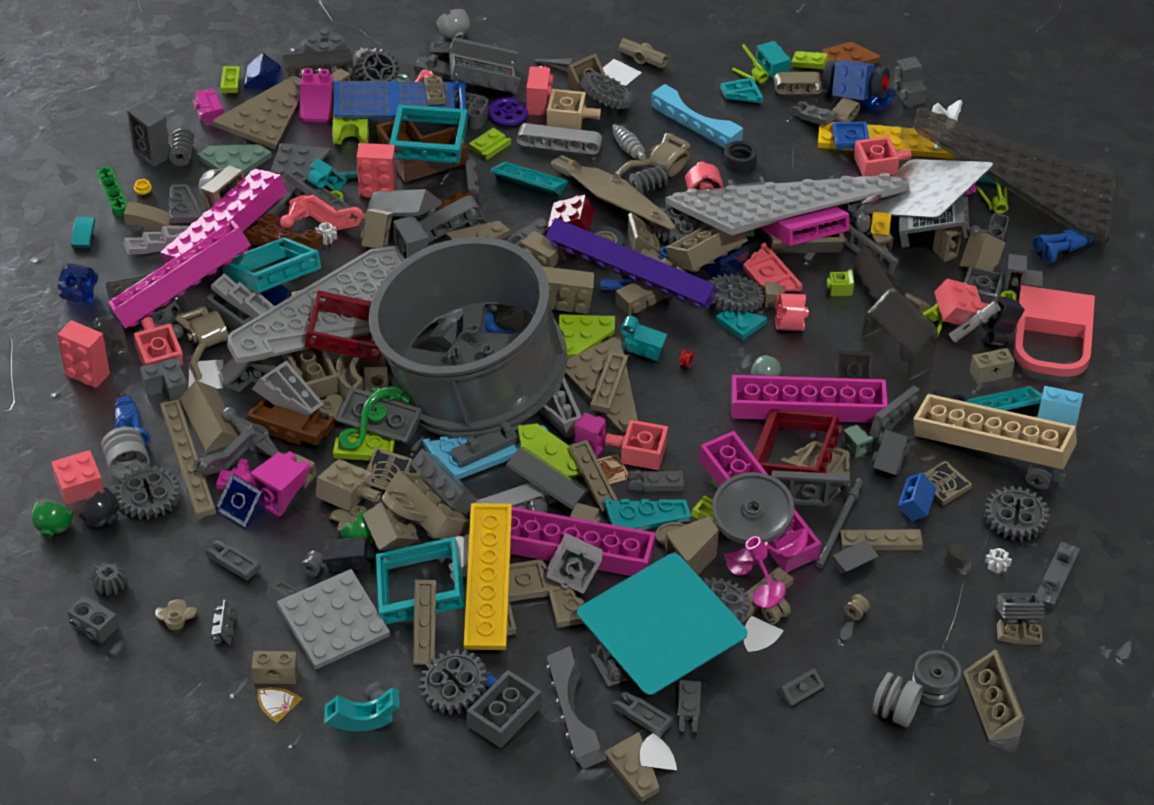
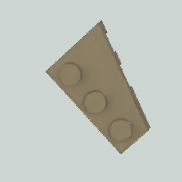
(492, 230)
(626, 762)

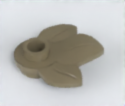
(331, 405)
(344, 516)
(175, 614)

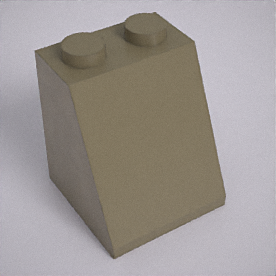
(694, 543)

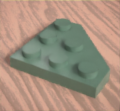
(238, 156)

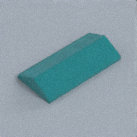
(530, 178)
(1010, 399)

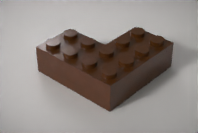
(415, 169)

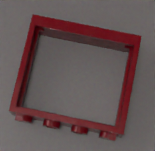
(343, 306)
(798, 420)

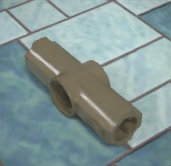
(643, 53)

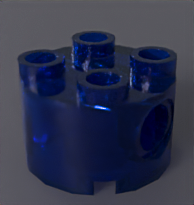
(77, 283)

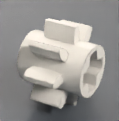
(328, 232)
(998, 560)

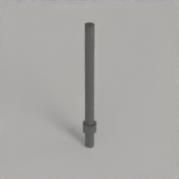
(852, 496)

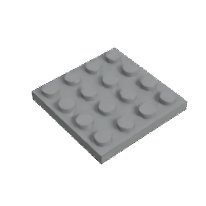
(333, 619)

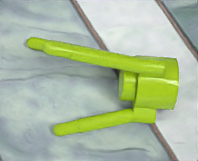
(758, 72)
(999, 203)
(935, 315)

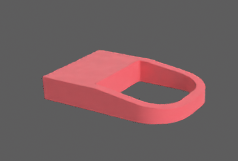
(1055, 314)

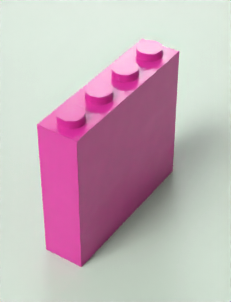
(809, 226)

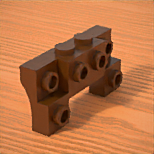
(269, 230)
(290, 424)

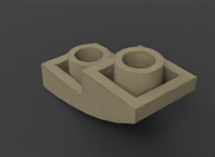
(434, 90)
(1024, 633)

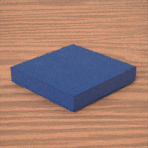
(848, 133)

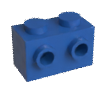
(917, 496)

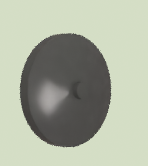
(752, 507)

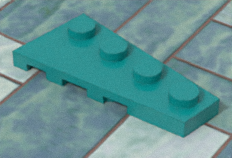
(646, 513)

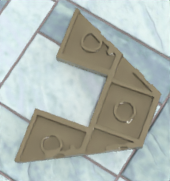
(531, 581)

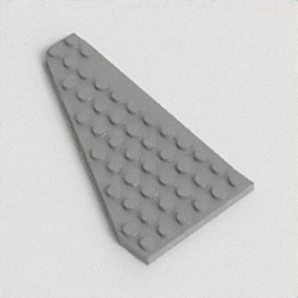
(754, 206)
(286, 324)

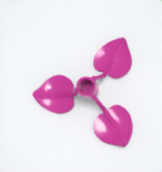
(744, 559)

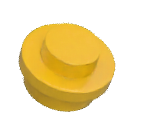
(142, 187)

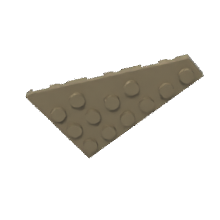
(265, 115)
(585, 372)

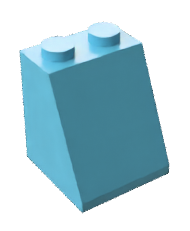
(1060, 405)

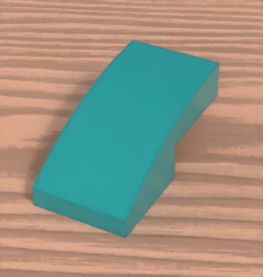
(83, 232)

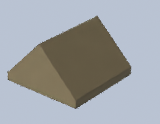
(578, 69)
(641, 235)
(982, 252)

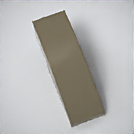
(147, 216)

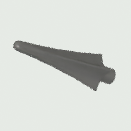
(561, 64)

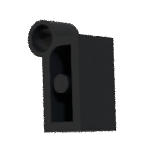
(1003, 321)
(349, 554)

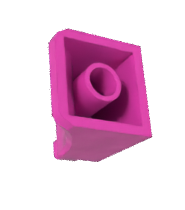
(316, 96)
(280, 480)

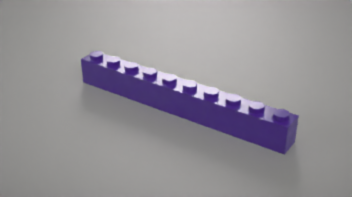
(631, 263)

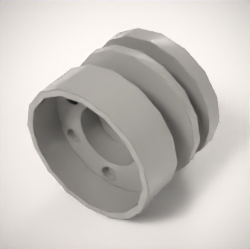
(124, 451)
(902, 701)

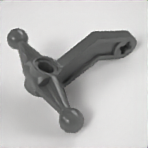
(251, 437)

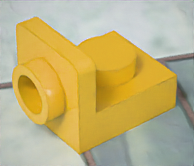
(881, 223)

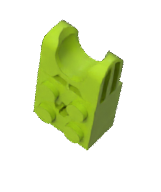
(350, 127)

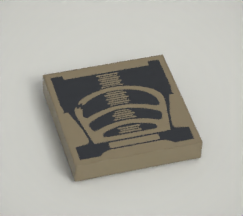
(385, 466)
(948, 481)

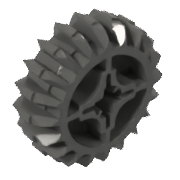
(382, 63)

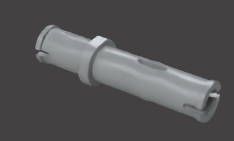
(981, 317)

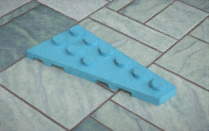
(443, 447)

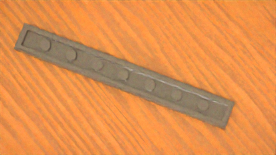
(186, 457)

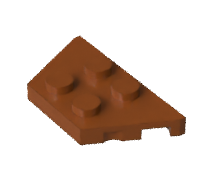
(851, 52)

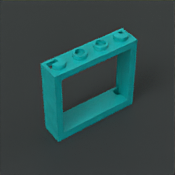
(429, 151)
(301, 262)
(411, 555)

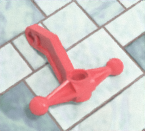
(312, 205)

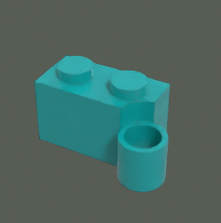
(325, 175)
(642, 339)

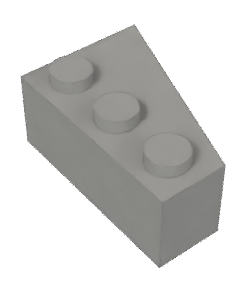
(288, 390)
(562, 410)

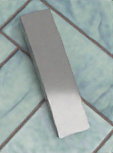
(153, 241)
(241, 297)

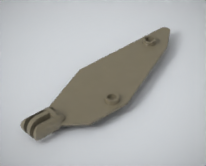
(613, 190)

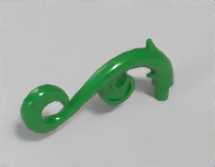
(378, 416)

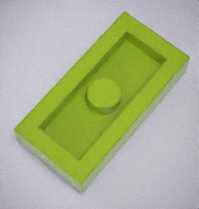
(809, 60)
(230, 79)

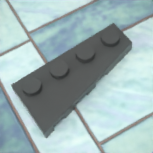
(893, 413)

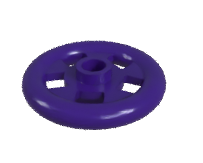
(508, 111)

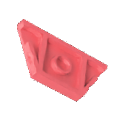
(766, 266)

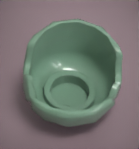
(766, 366)

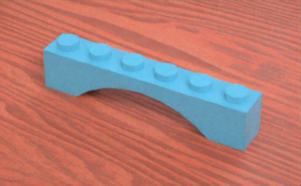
(718, 131)

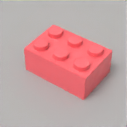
(376, 168)
(83, 354)

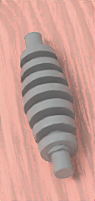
(628, 142)

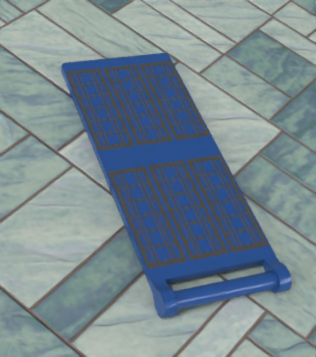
(382, 98)

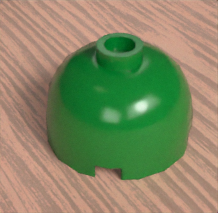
(51, 518)
(357, 529)

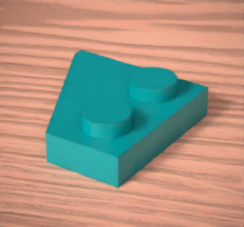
(742, 90)
(741, 323)

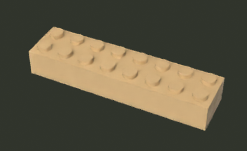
(995, 431)

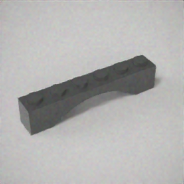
(566, 673)

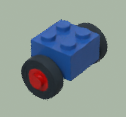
(855, 79)

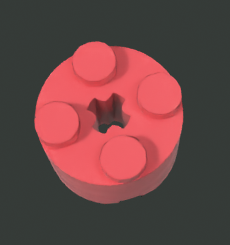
(704, 177)
(791, 312)

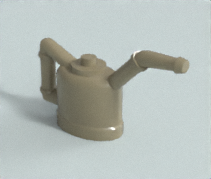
(665, 153)
(204, 331)

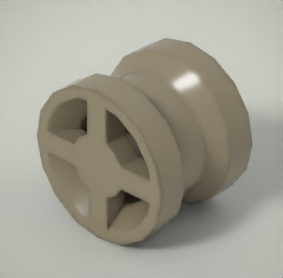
(856, 607)

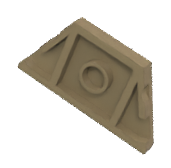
(809, 456)

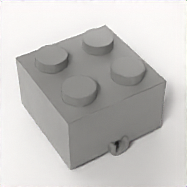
(574, 563)

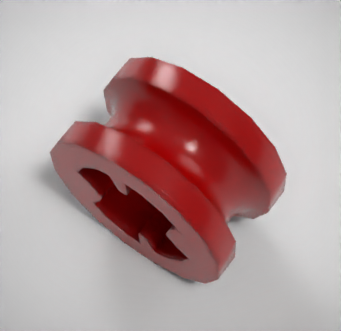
(686, 358)

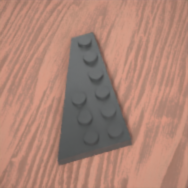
(288, 159)

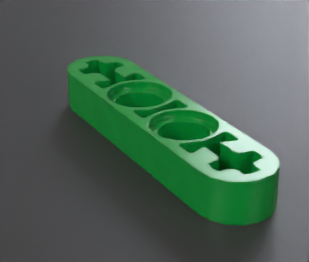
(110, 191)

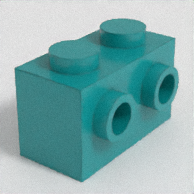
(772, 58)

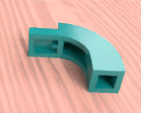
(362, 716)

